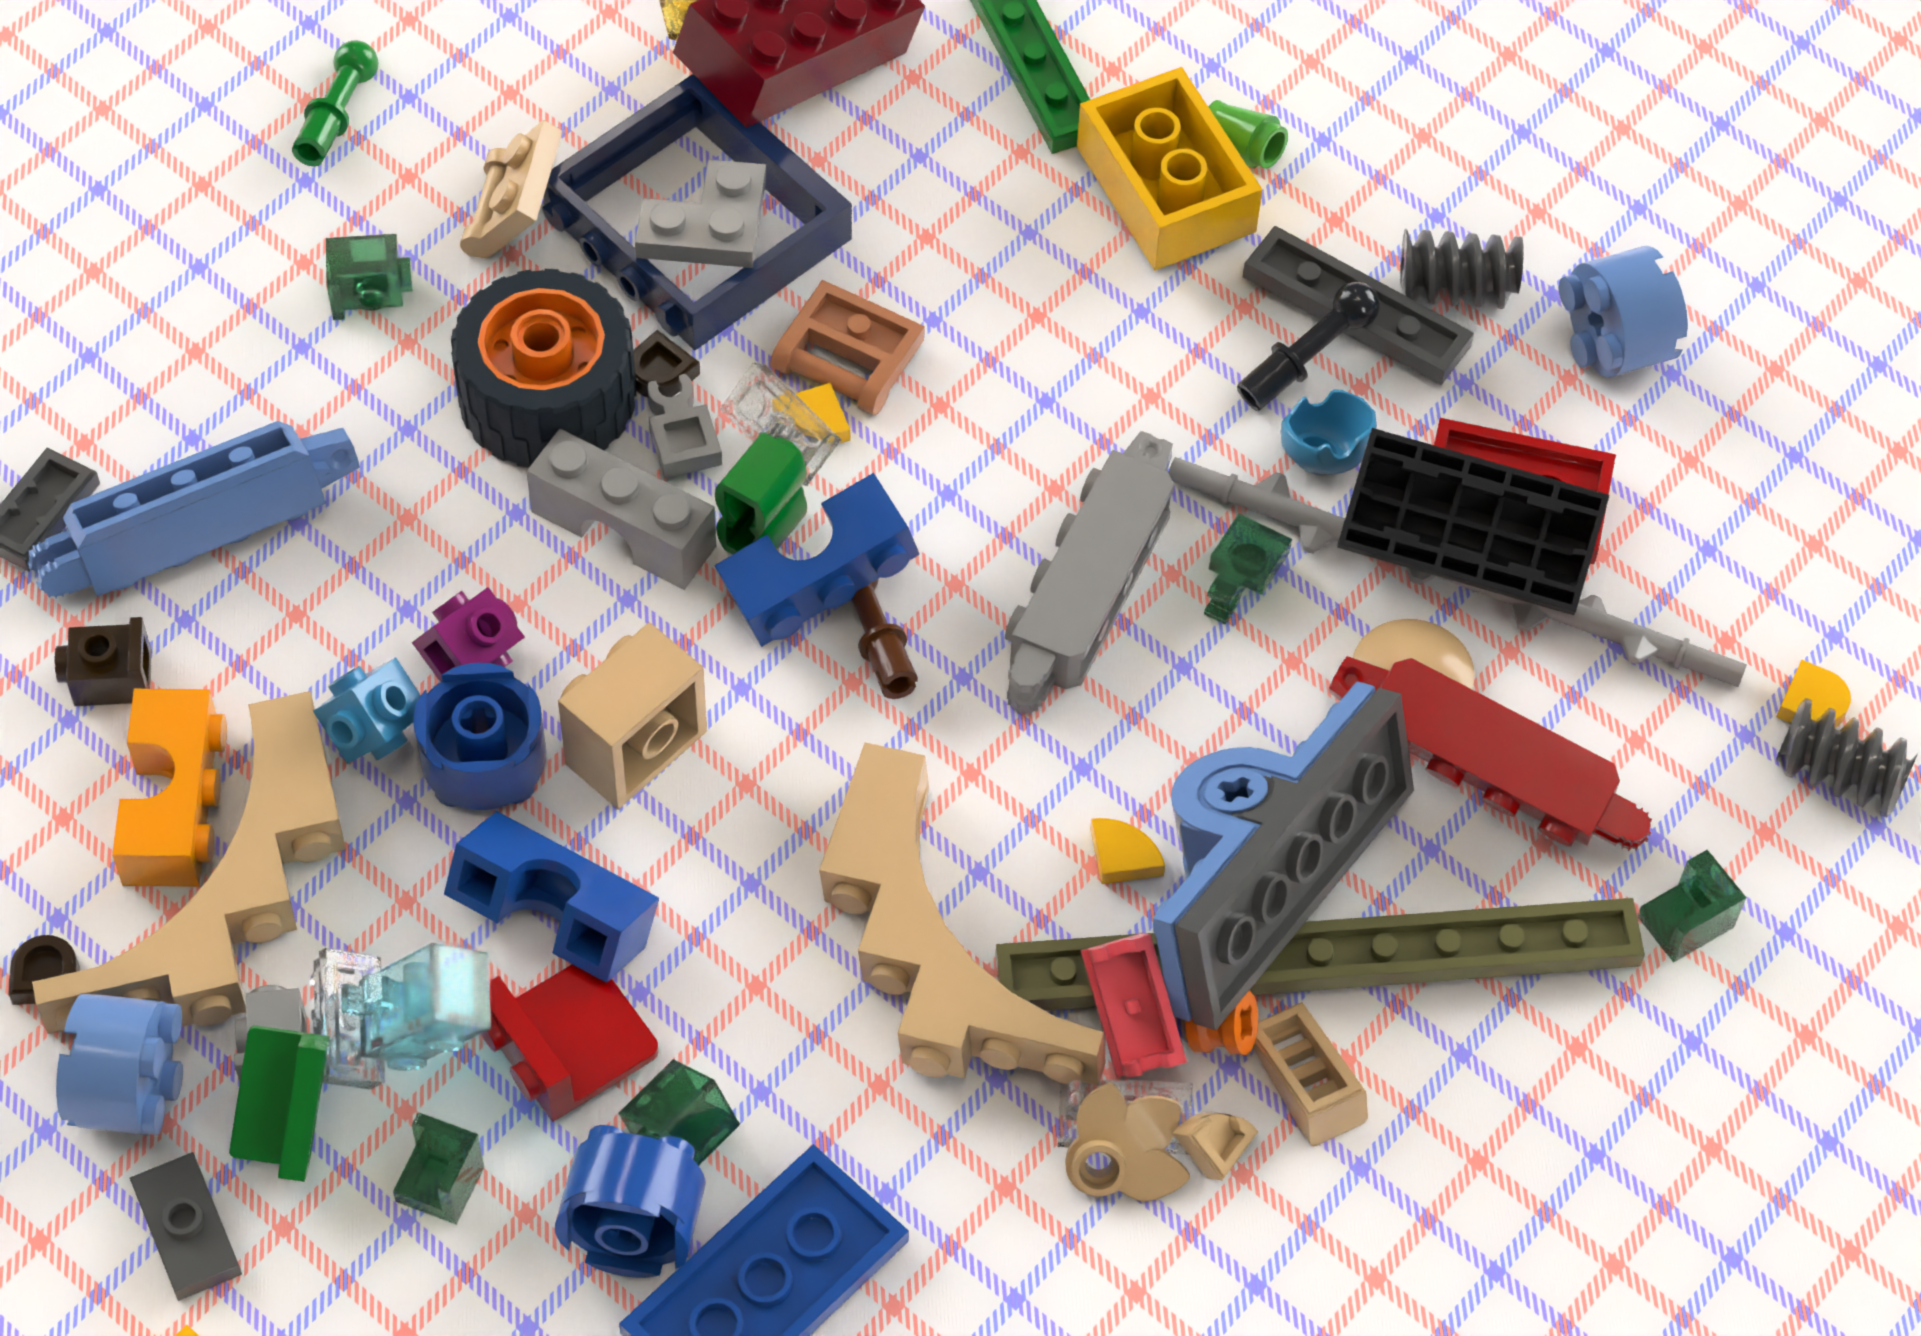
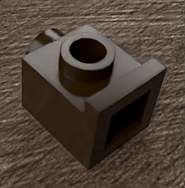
(105, 663)

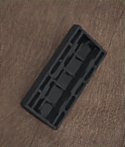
(1473, 521)

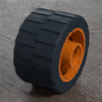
(541, 359)

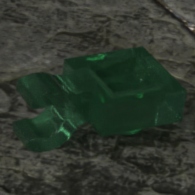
(1243, 559)

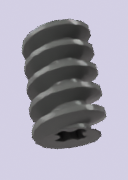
(1461, 268)
(1846, 757)

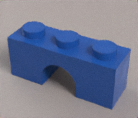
(783, 593)
(515, 868)

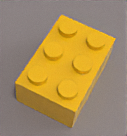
(1168, 168)

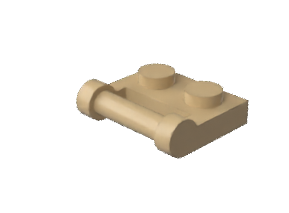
(512, 190)

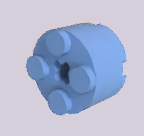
(1624, 312)
(119, 1064)

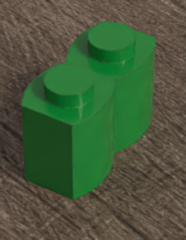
(762, 494)

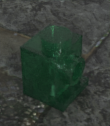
(366, 273)

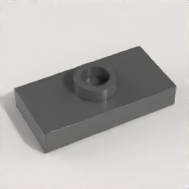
(39, 503)
(185, 1226)

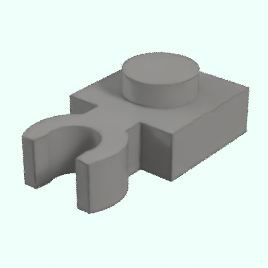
(681, 432)

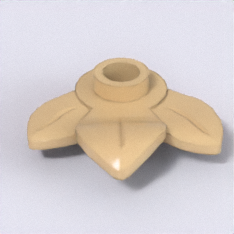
(1133, 1139)

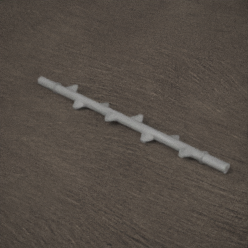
(1321, 528)

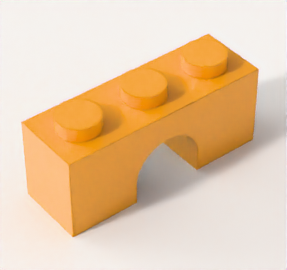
(168, 835)

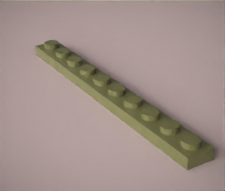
(1378, 951)

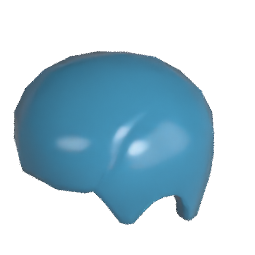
(1329, 434)

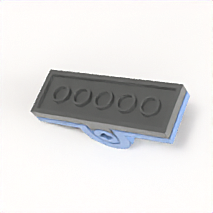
(1270, 843)

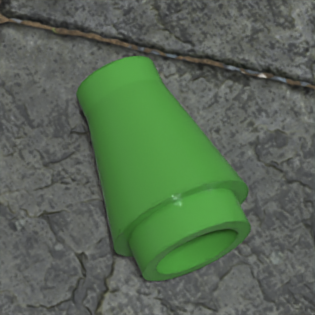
(1254, 134)

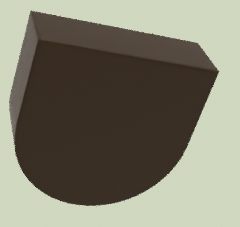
(662, 362)
(38, 960)

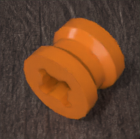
(1235, 1033)

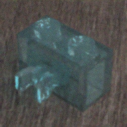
(421, 1005)

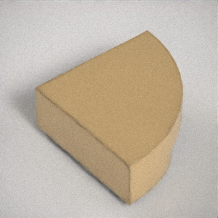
(1215, 1141)

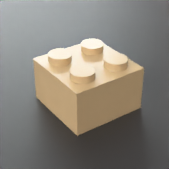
(632, 714)

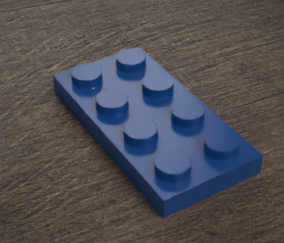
(778, 1261)

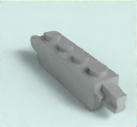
(1091, 572)

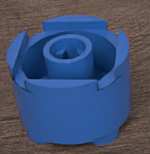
(480, 737)
(631, 1202)

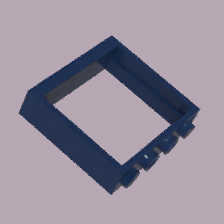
(646, 133)

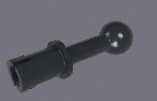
(1353, 307)

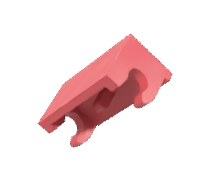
(1133, 1005)

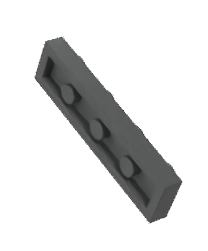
(1402, 327)

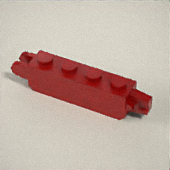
(1504, 756)

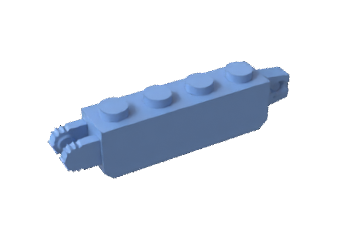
(190, 508)

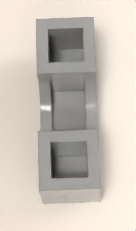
(662, 524)

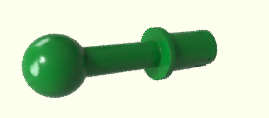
(326, 116)

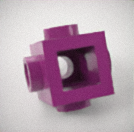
(469, 633)

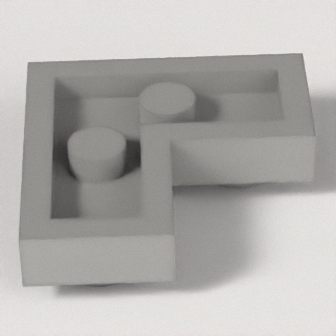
(709, 232)

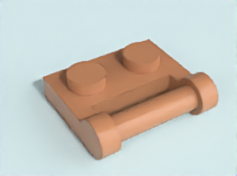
(855, 332)

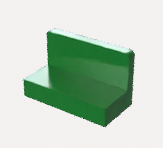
(279, 1099)

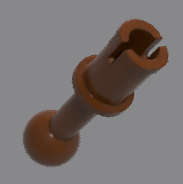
(884, 646)

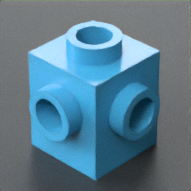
(369, 711)

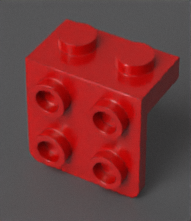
(568, 1038)

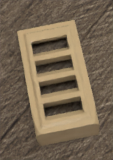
(1326, 1108)

